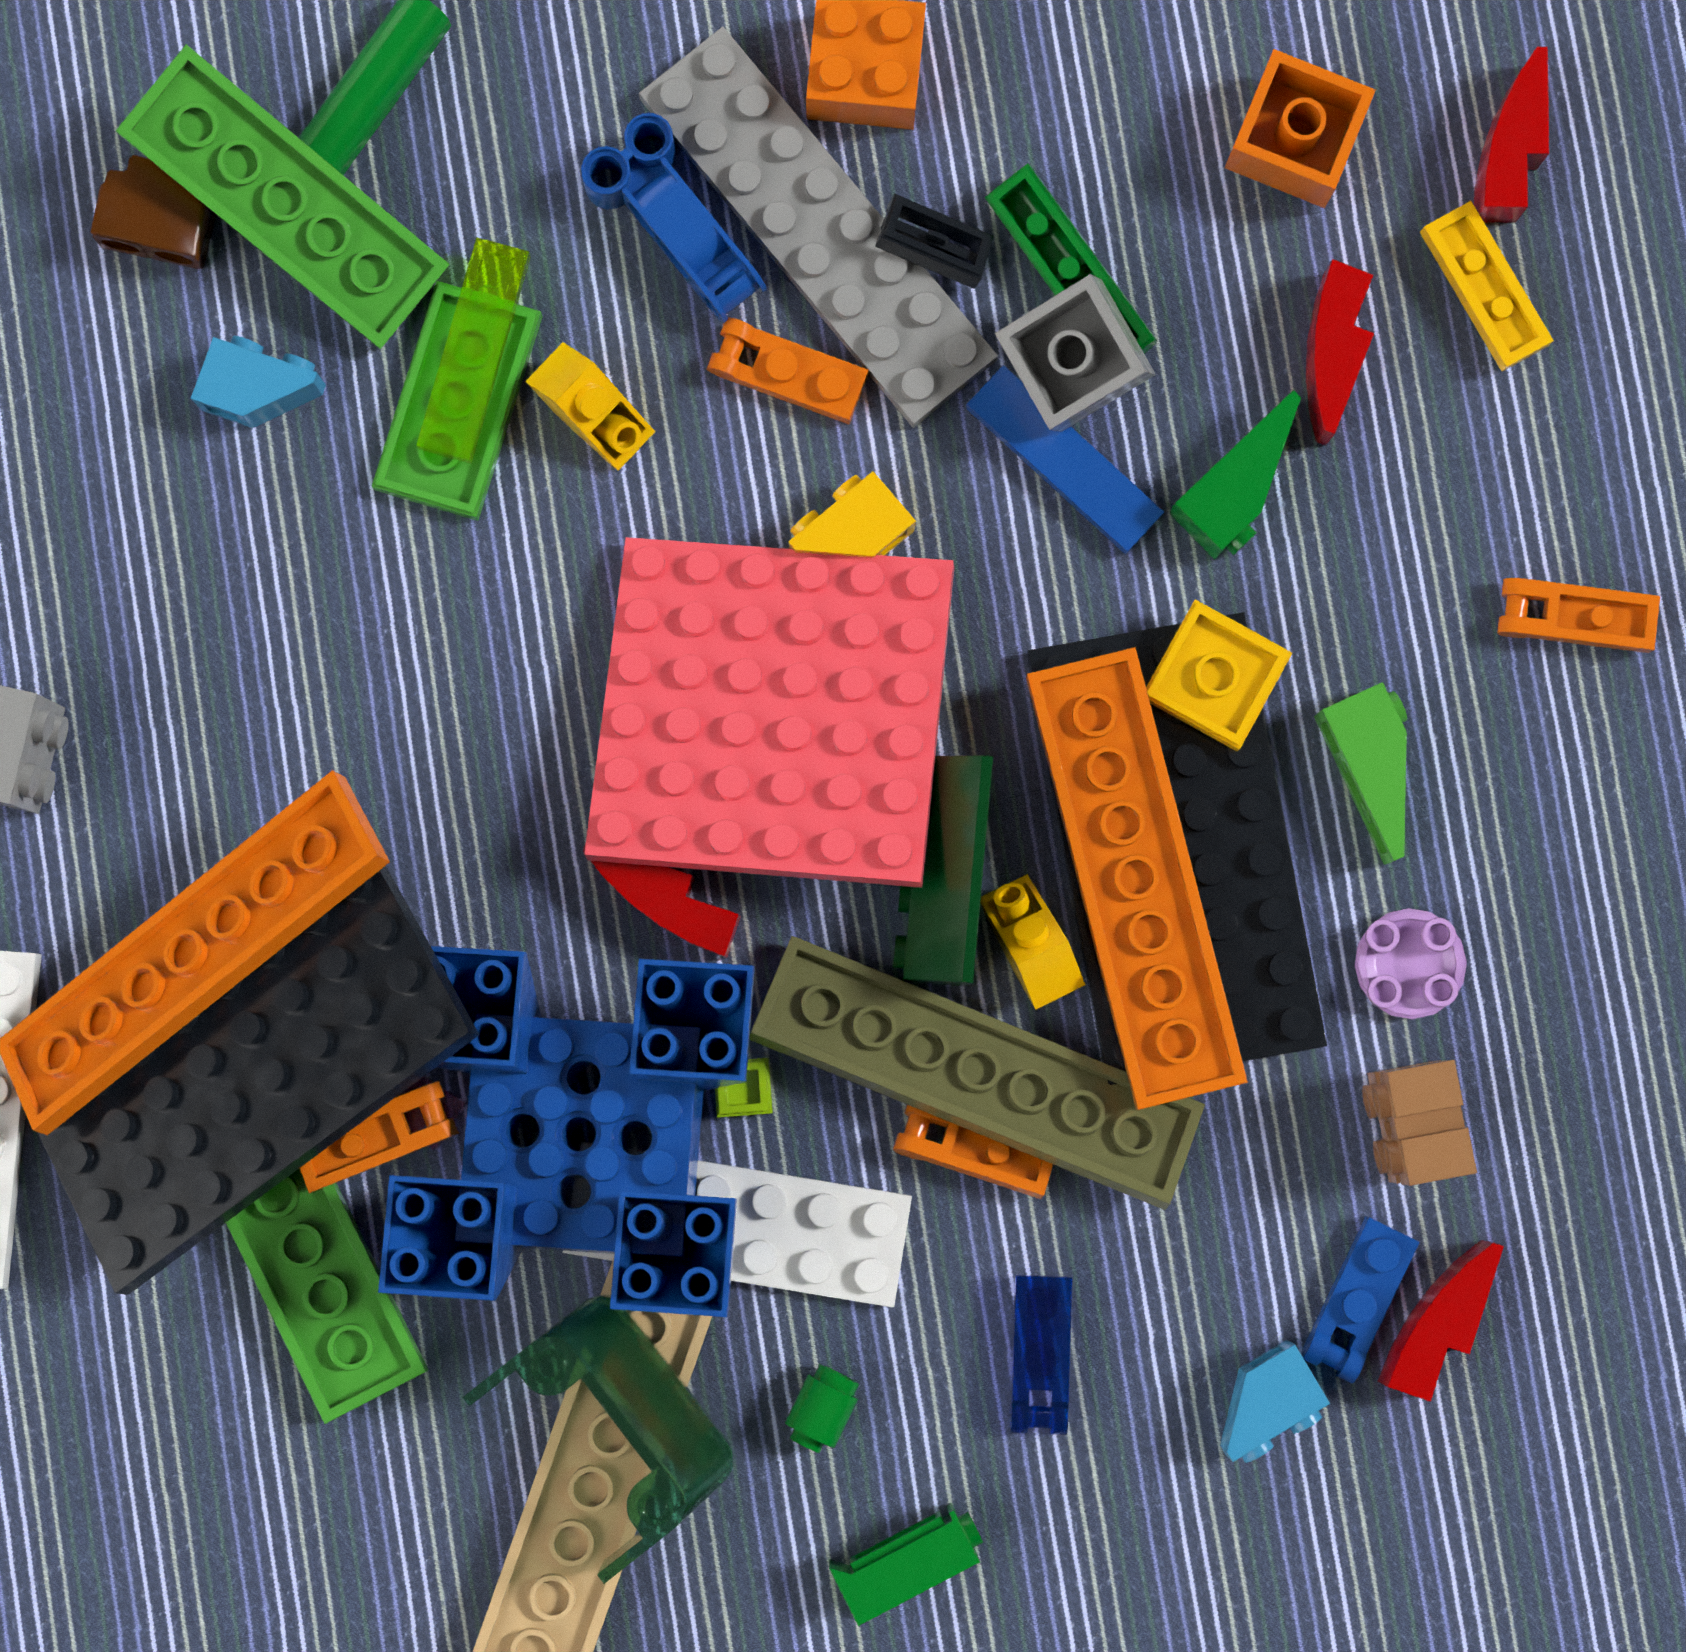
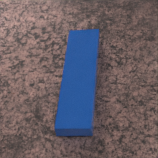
(1065, 462)

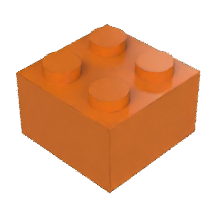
(865, 62)
(1300, 128)

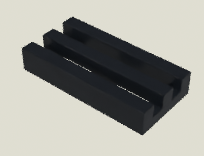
(932, 247)

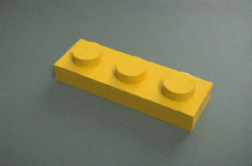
(1486, 286)

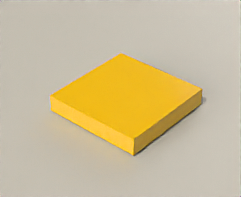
(1216, 675)

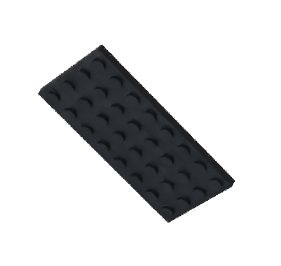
(1239, 864)
(259, 1083)

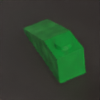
(1233, 492)

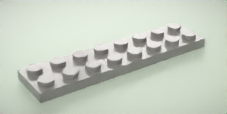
(817, 227)

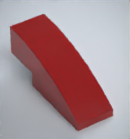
(1515, 144)
(1335, 346)
(665, 899)
(1442, 1319)

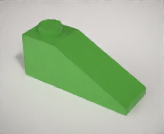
(1370, 752)

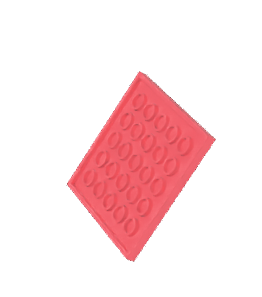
(771, 712)

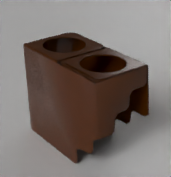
(151, 216)

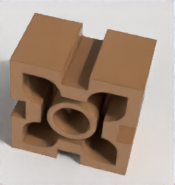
(1419, 1123)

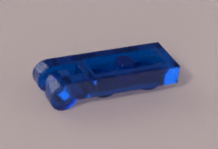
(1041, 1352)

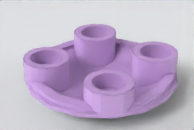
(1410, 963)

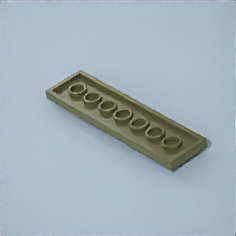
(974, 1072)

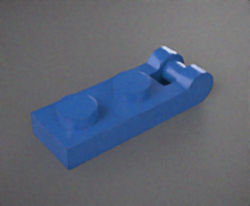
(1360, 1297)

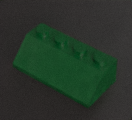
(947, 907)

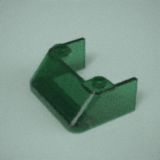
(645, 1402)

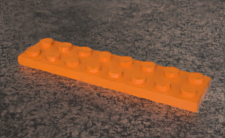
(1136, 879)
(191, 952)

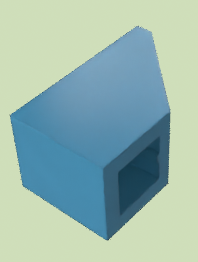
(252, 386)
(1269, 1398)

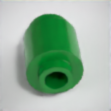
(822, 1409)

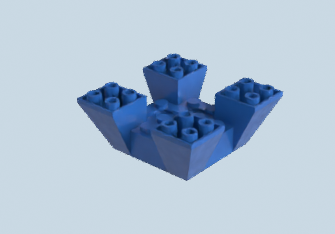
(642, 1208)

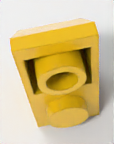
(590, 405)
(860, 523)
(1032, 941)

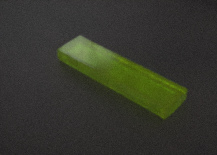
(473, 350)

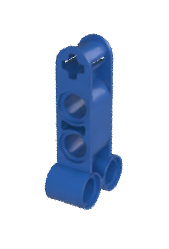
(673, 216)

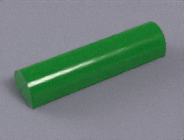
(375, 81)
(1055, 243)

